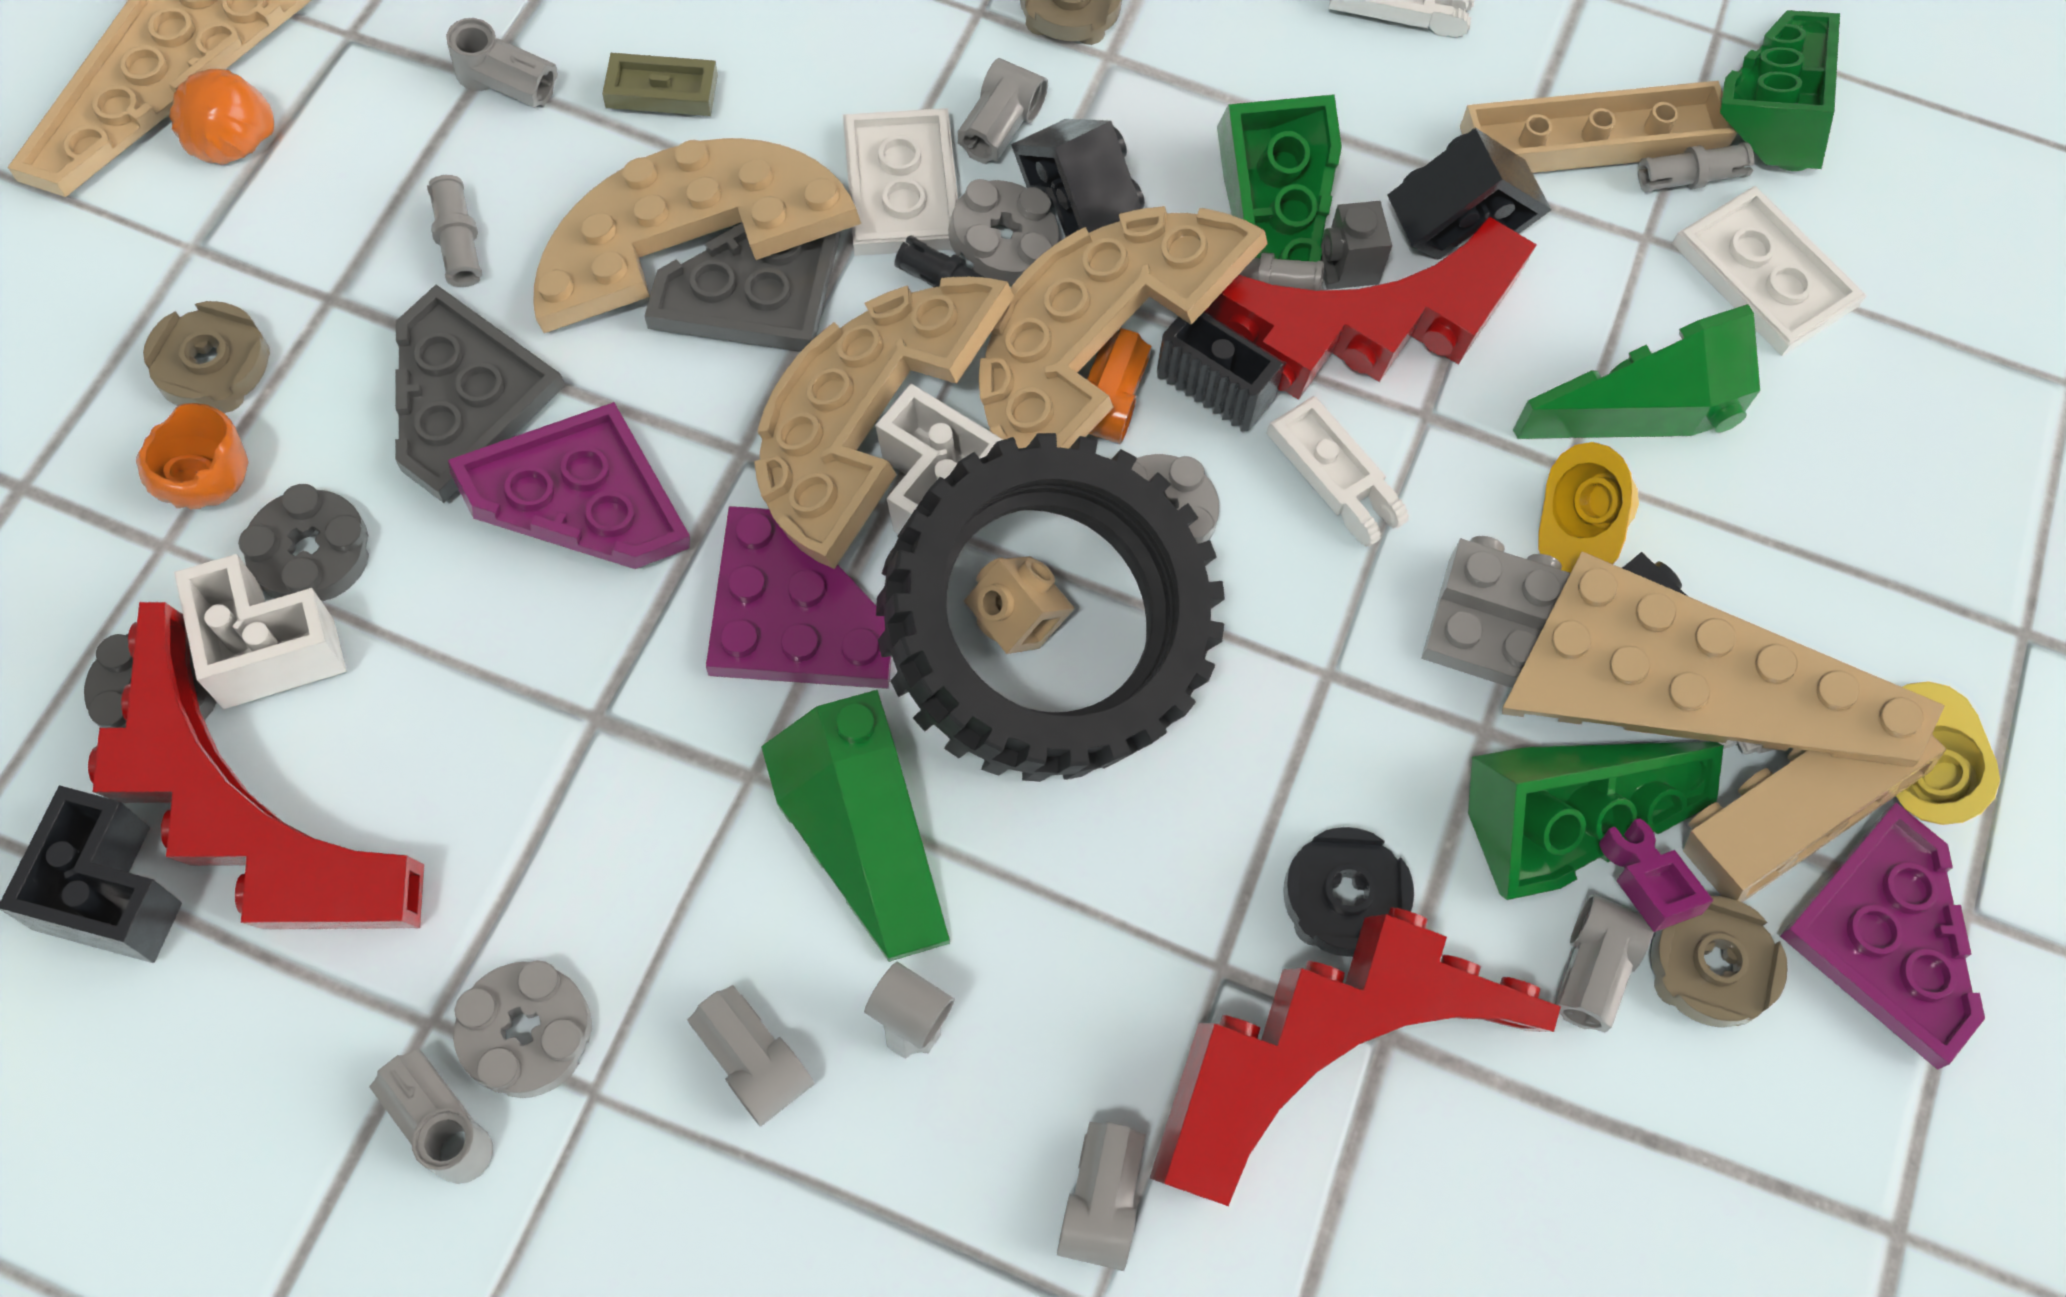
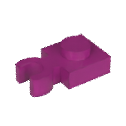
(1654, 882)

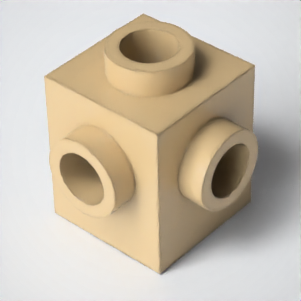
(1018, 603)

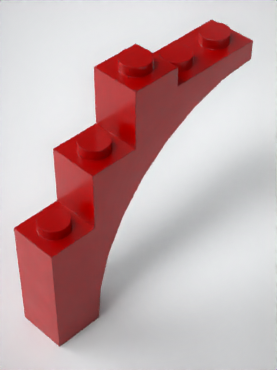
(1372, 324)
(213, 817)
(1241, 1082)

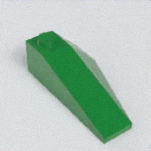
(1552, 805)

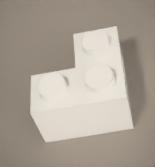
(925, 443)
(251, 645)

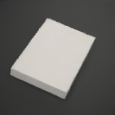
(900, 178)
(1768, 262)

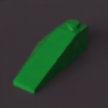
(1787, 91)
(1282, 169)
(1667, 393)
(851, 806)

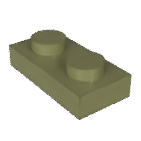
(660, 84)

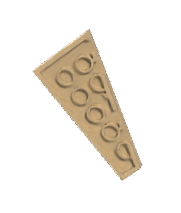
(133, 78)
(1683, 669)

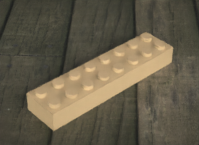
(1605, 125)

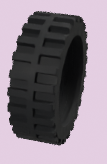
(1138, 525)

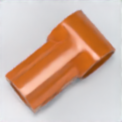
(1118, 373)

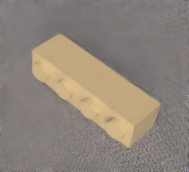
(1792, 816)

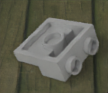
(1492, 609)

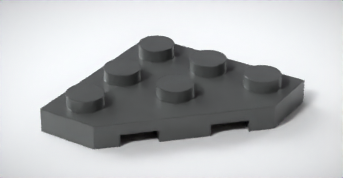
(743, 298)
(460, 388)

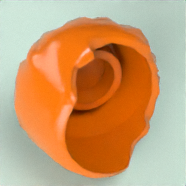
(220, 116)
(193, 458)

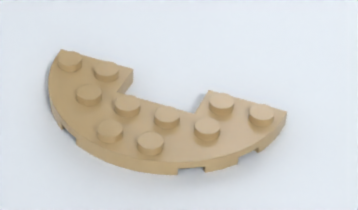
(674, 199)
(1083, 295)
(839, 388)

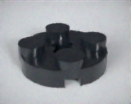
(1321, 865)

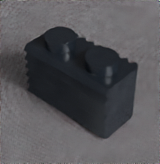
(1220, 369)

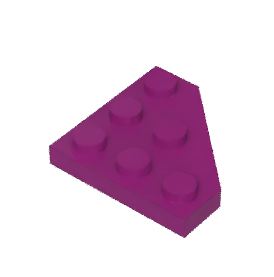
(575, 487)
(789, 614)
(1895, 937)

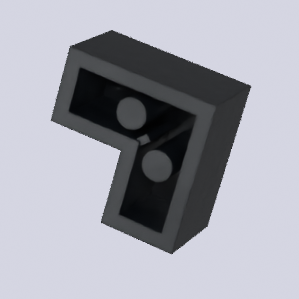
(1081, 171)
(1464, 188)
(79, 879)

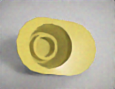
(1966, 773)

